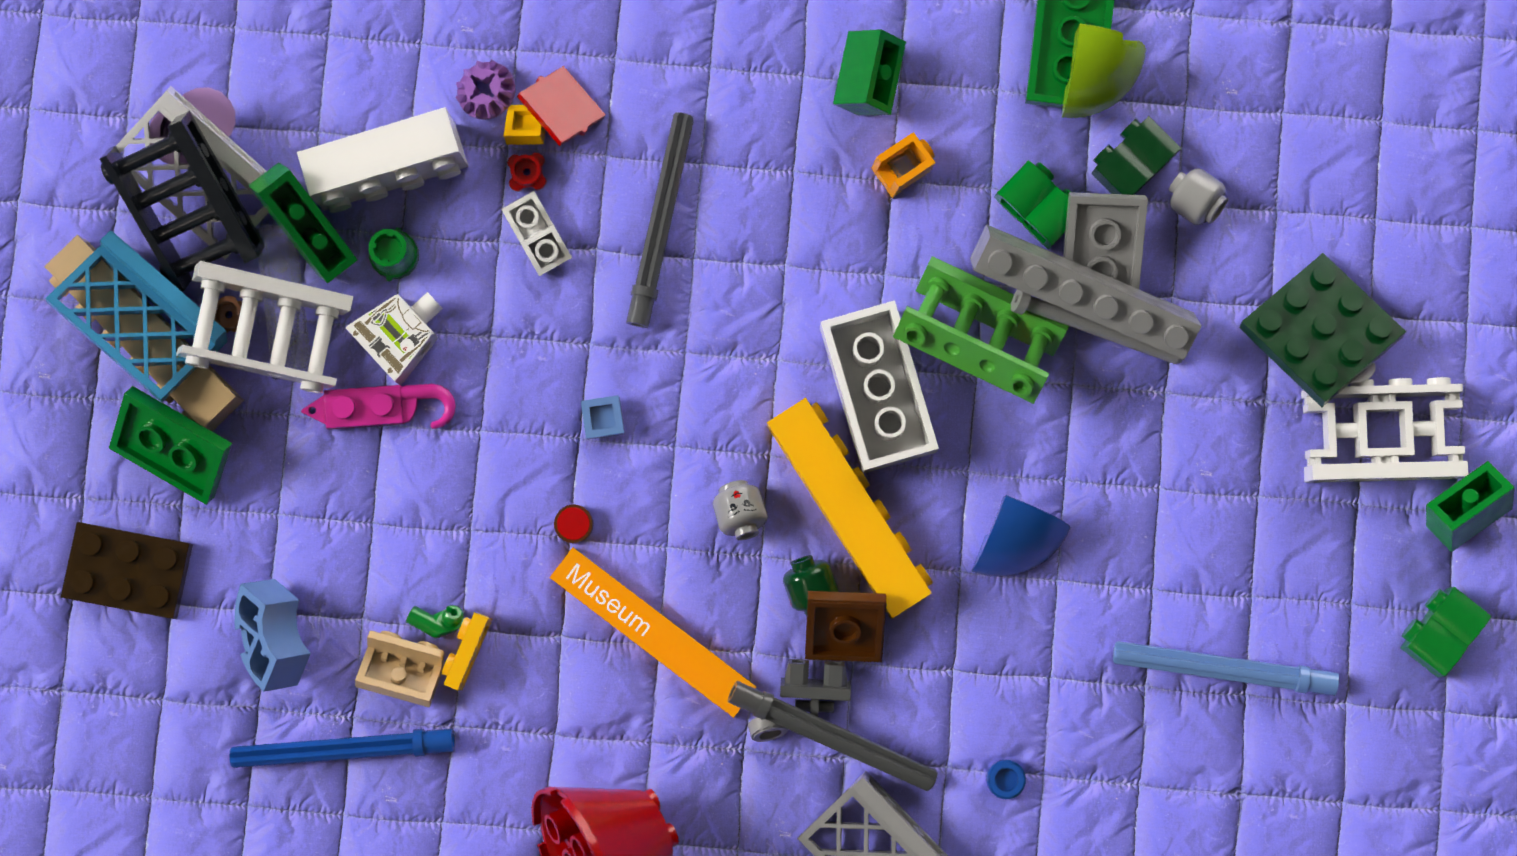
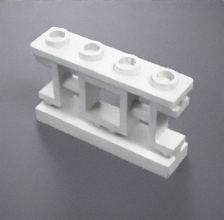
(1385, 461)

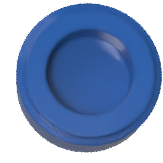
(1005, 779)

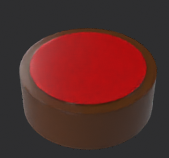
(573, 523)

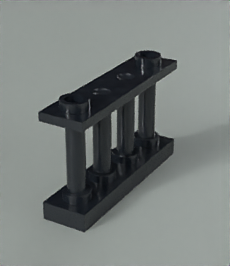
(203, 172)

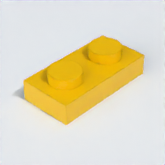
(472, 635)

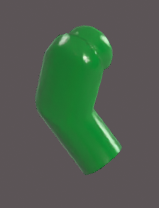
(438, 624)

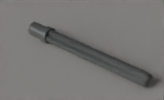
(644, 291)
(767, 707)

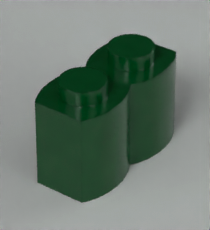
(1136, 158)

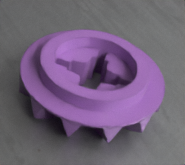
(483, 105)

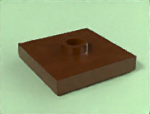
(845, 626)

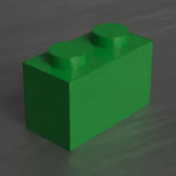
(869, 72)
(1469, 506)

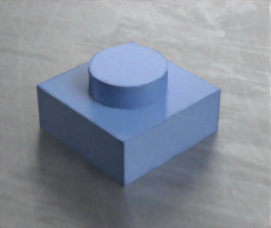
(602, 417)

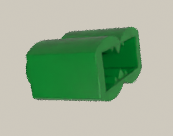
(1036, 202)
(1444, 631)

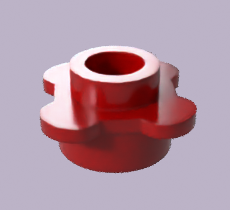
(532, 162)

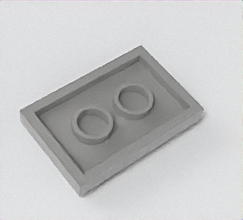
(1107, 233)

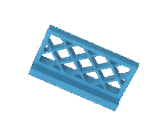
(154, 287)

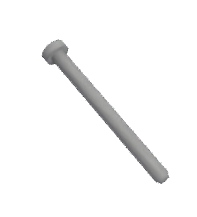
(1024, 302)

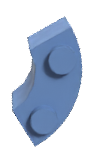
(270, 634)

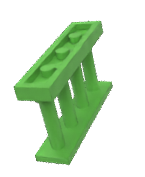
(992, 307)

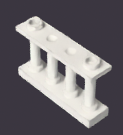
(290, 298)

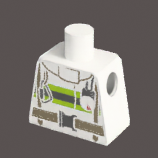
(397, 334)

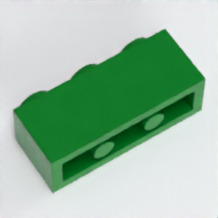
(303, 222)

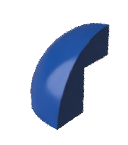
(1019, 539)

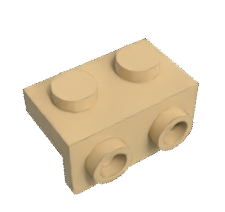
(400, 668)

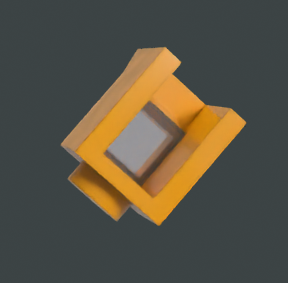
(903, 164)

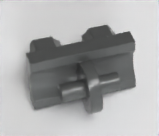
(831, 688)

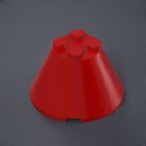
(601, 822)

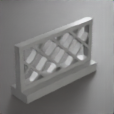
(885, 811)

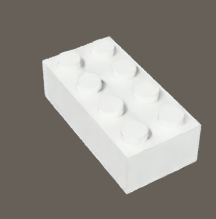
(383, 160)
(878, 387)

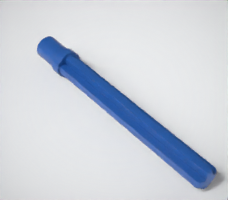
(416, 743)

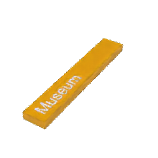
(648, 629)

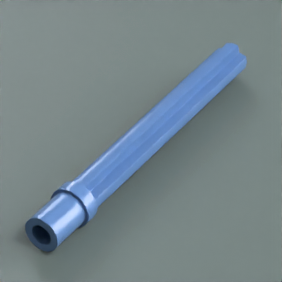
(1299, 678)

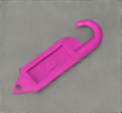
(378, 405)

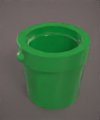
(393, 253)

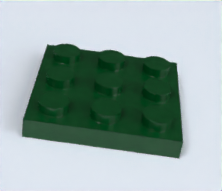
(1322, 329)

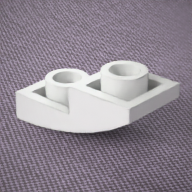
(536, 233)

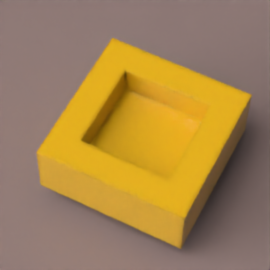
(522, 127)

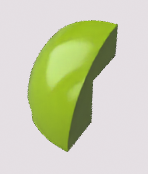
(1101, 70)

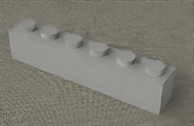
(1085, 292)

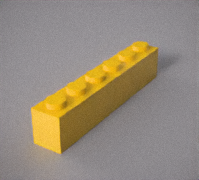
(848, 507)

